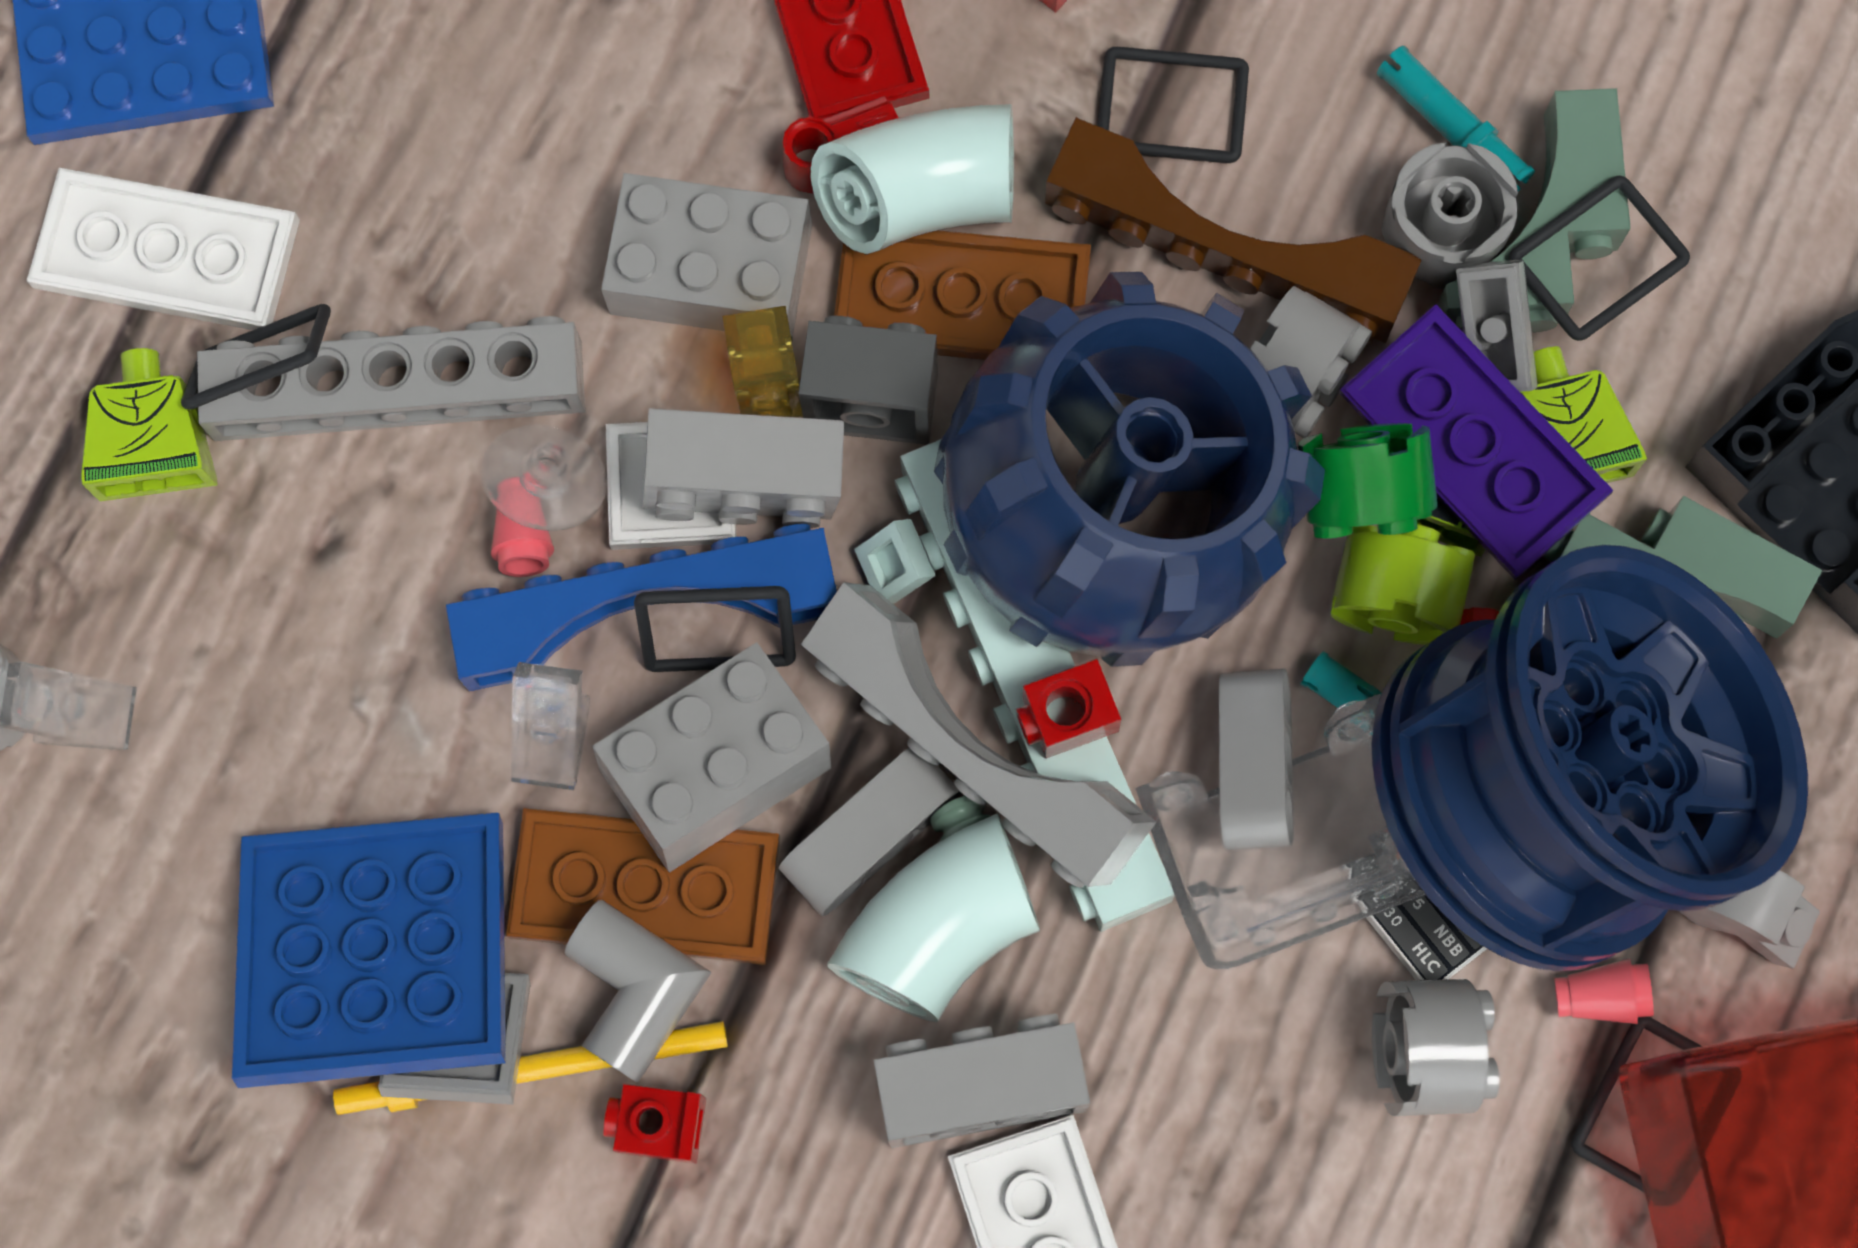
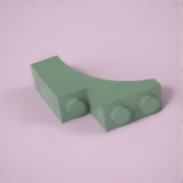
(1580, 156)
(1745, 570)

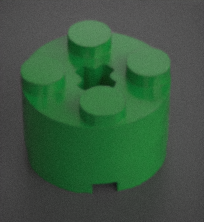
(1373, 478)

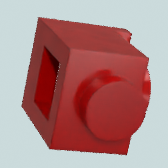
(680, 1129)

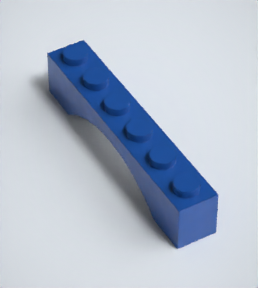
(531, 624)

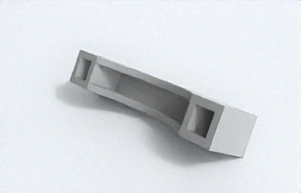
(880, 655)

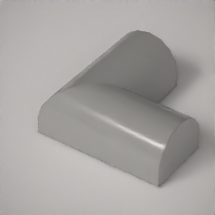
(1498, 318)
(652, 985)

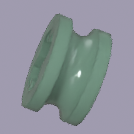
(956, 816)

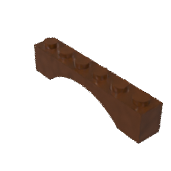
(1110, 185)

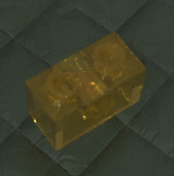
(763, 362)

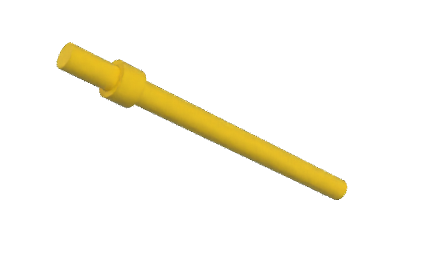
(540, 1067)

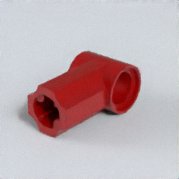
(813, 132)

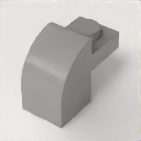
(1767, 918)

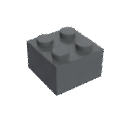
(870, 378)

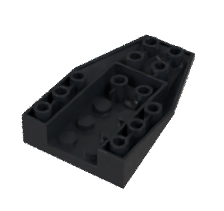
(1793, 463)

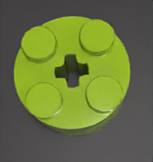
(1401, 583)

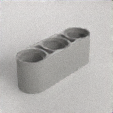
(1255, 759)
(867, 831)

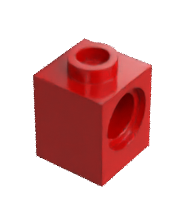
(1087, 687)

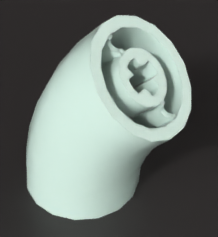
(917, 176)
(938, 922)

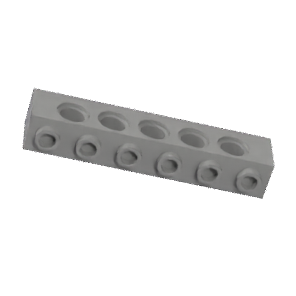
(421, 398)

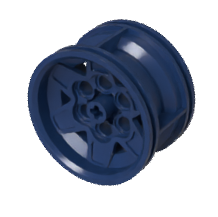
(1590, 760)

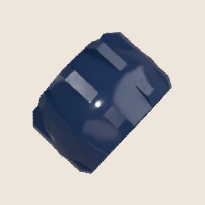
(1200, 423)

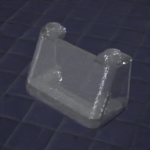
(1276, 897)

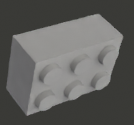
(704, 252)
(742, 466)
(713, 756)
(981, 1081)

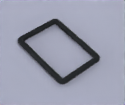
(1182, 59)
(1630, 298)
(320, 313)
(711, 595)
(1605, 1088)

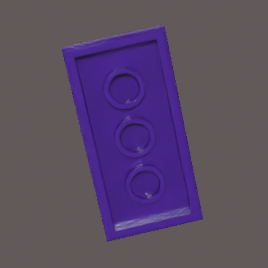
(1491, 448)

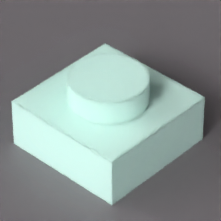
(895, 560)

